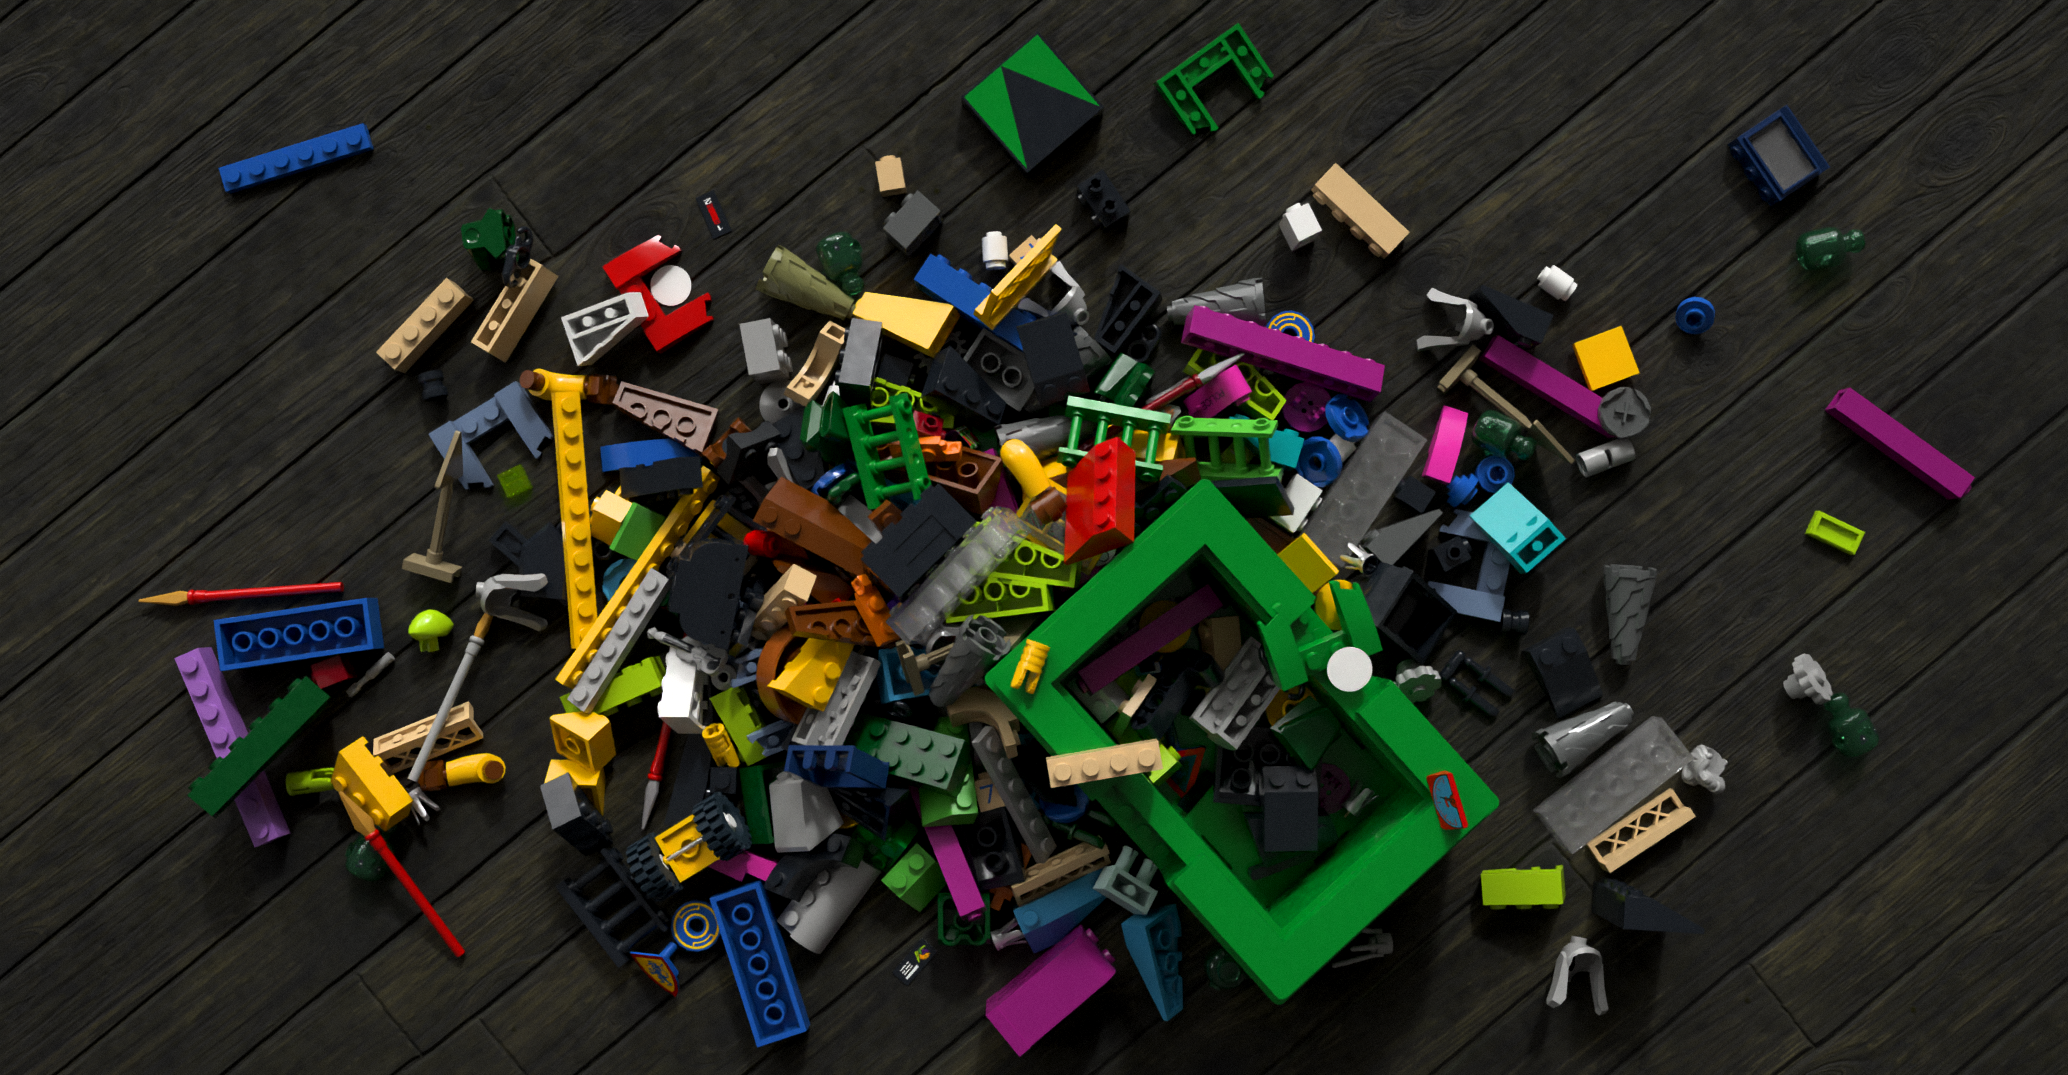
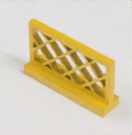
(1019, 281)

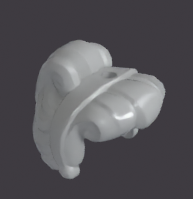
(1705, 769)

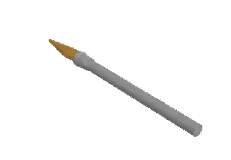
(471, 651)

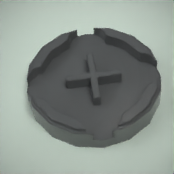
(1624, 412)

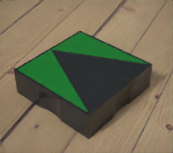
(1032, 105)

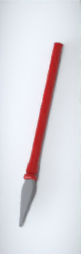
(656, 770)

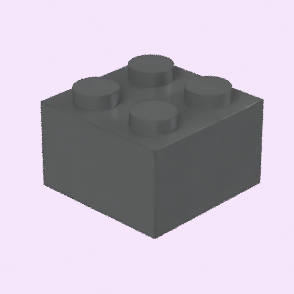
(912, 223)

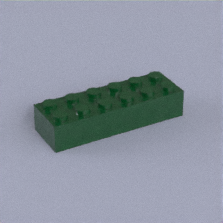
(260, 747)
(914, 754)

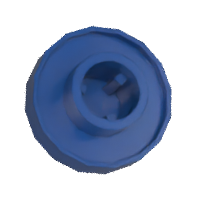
(1695, 315)
(1494, 473)
(1461, 489)

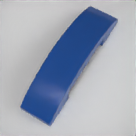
(642, 452)

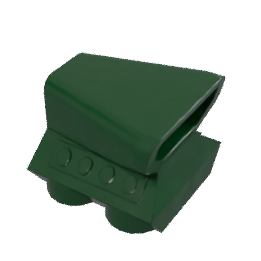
(489, 238)
(1125, 382)
(826, 429)
(1307, 732)
(955, 931)

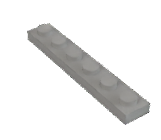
(620, 641)
(1014, 794)

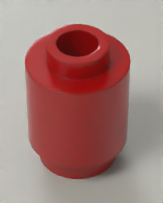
(763, 543)

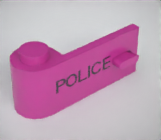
(1218, 394)

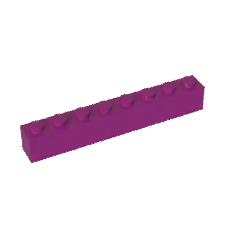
(1283, 353)

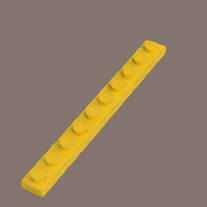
(574, 514)
(652, 557)

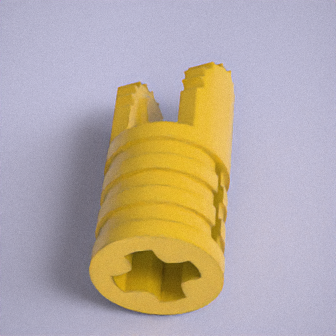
(1032, 660)
(720, 745)

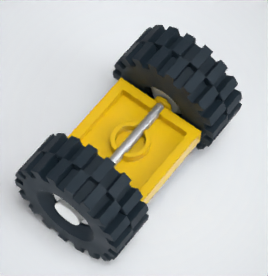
(707, 835)

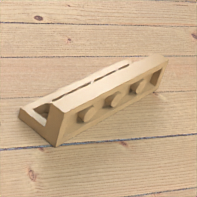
(401, 741)
(1644, 839)
(1059, 866)

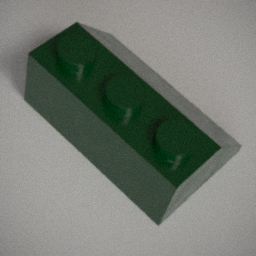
(757, 802)

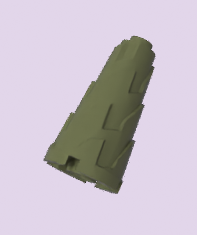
(798, 283)

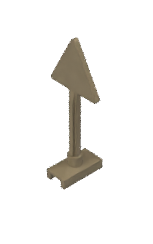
(1462, 372)
(432, 563)
(1014, 626)

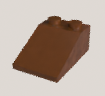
(829, 583)

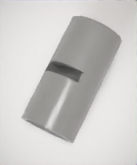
(1605, 456)

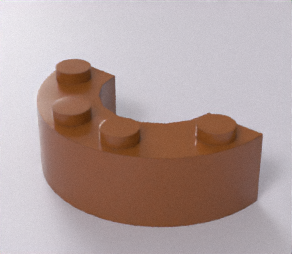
(776, 653)

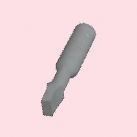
(379, 666)

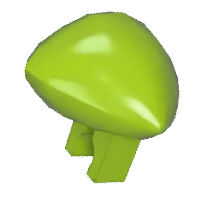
(429, 626)

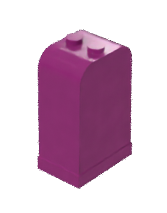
(1050, 989)

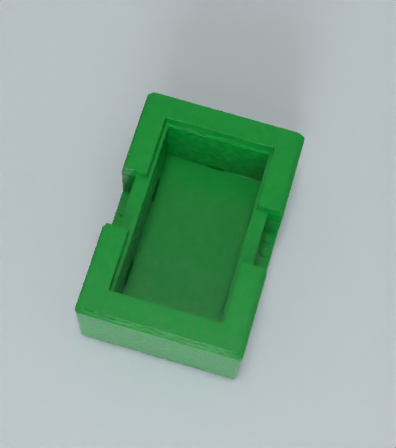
(1306, 914)

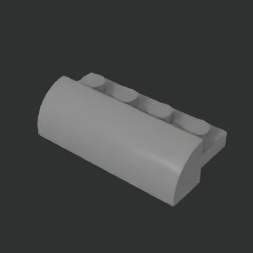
(1239, 701)
(840, 713)
(827, 904)

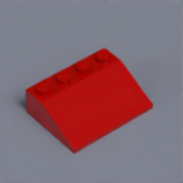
(1100, 501)

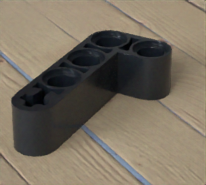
(1172, 691)

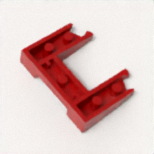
(627, 274)

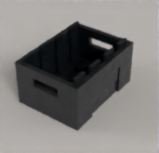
(916, 542)

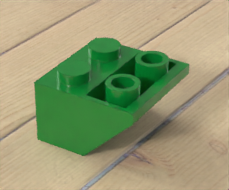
(885, 853)

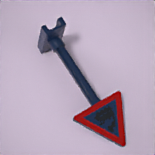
(1192, 757)

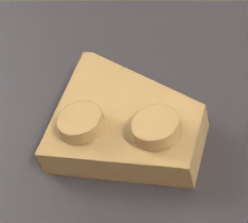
(1129, 708)

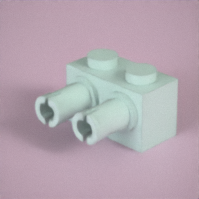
(1123, 888)

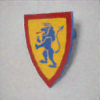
(660, 968)

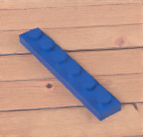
(296, 158)

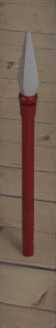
(1186, 387)

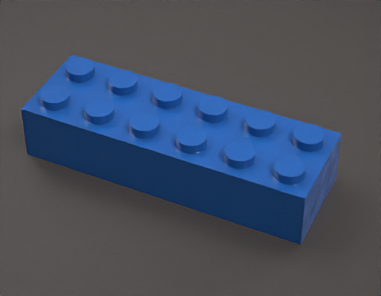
(957, 288)
(298, 634)
(760, 962)

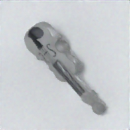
(707, 657)

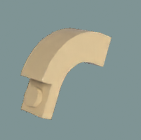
(819, 365)
(987, 707)

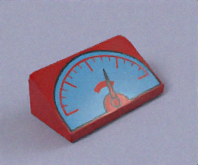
(1447, 800)

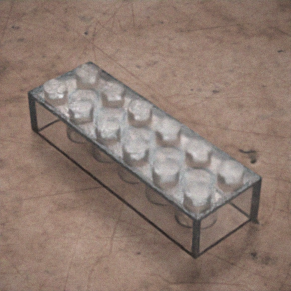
(1363, 487)
(957, 575)
(1613, 784)

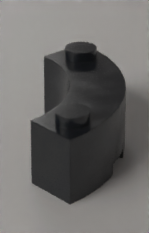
(799, 869)

